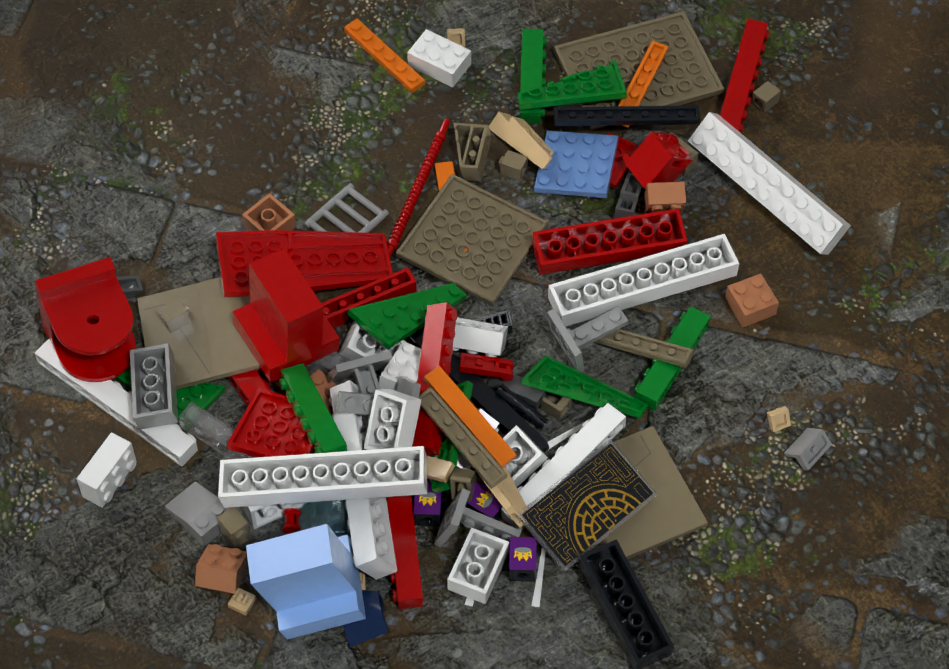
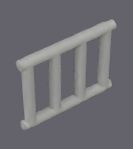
(337, 200)

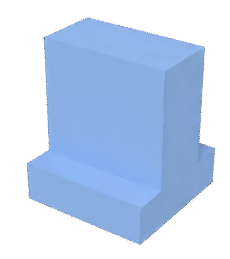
(308, 580)

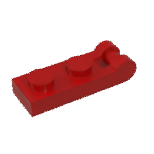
(486, 366)

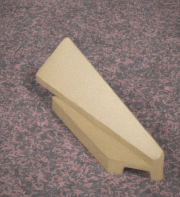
(522, 138)
(509, 497)

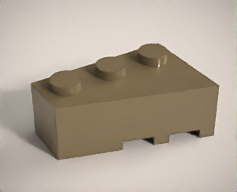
(472, 148)

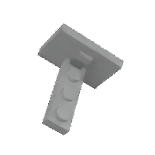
(580, 337)
(362, 370)
(362, 403)
(458, 513)

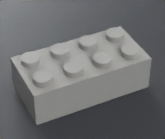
(153, 386)

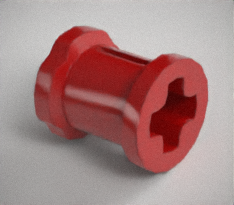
(291, 520)

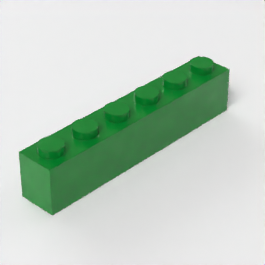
(533, 69)
(662, 375)
(311, 410)

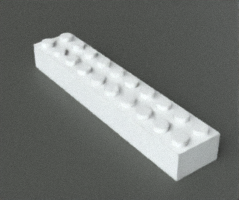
(769, 183)
(643, 280)
(323, 477)
(367, 516)

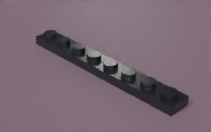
(626, 115)

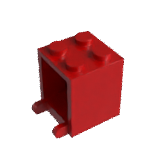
(658, 159)

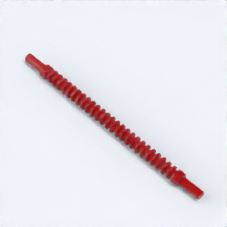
(417, 187)

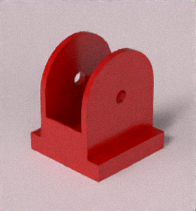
(88, 320)

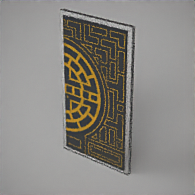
(586, 505)

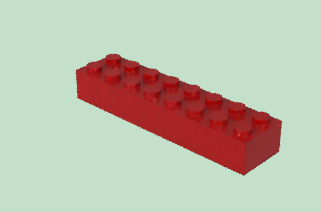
(607, 241)

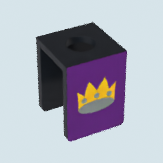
(485, 502)
(428, 508)
(522, 559)

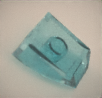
(325, 512)

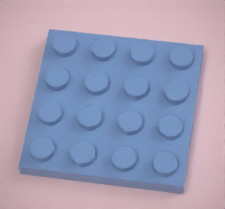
(579, 164)

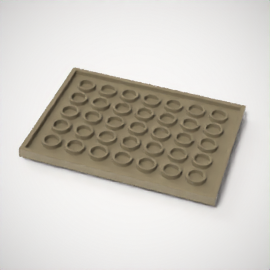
(681, 78)

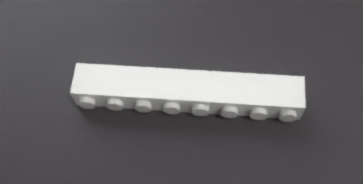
(593, 434)

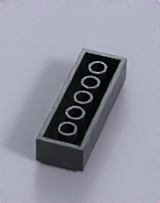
(625, 605)

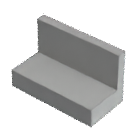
(809, 447)

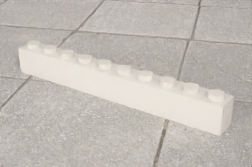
(118, 403)

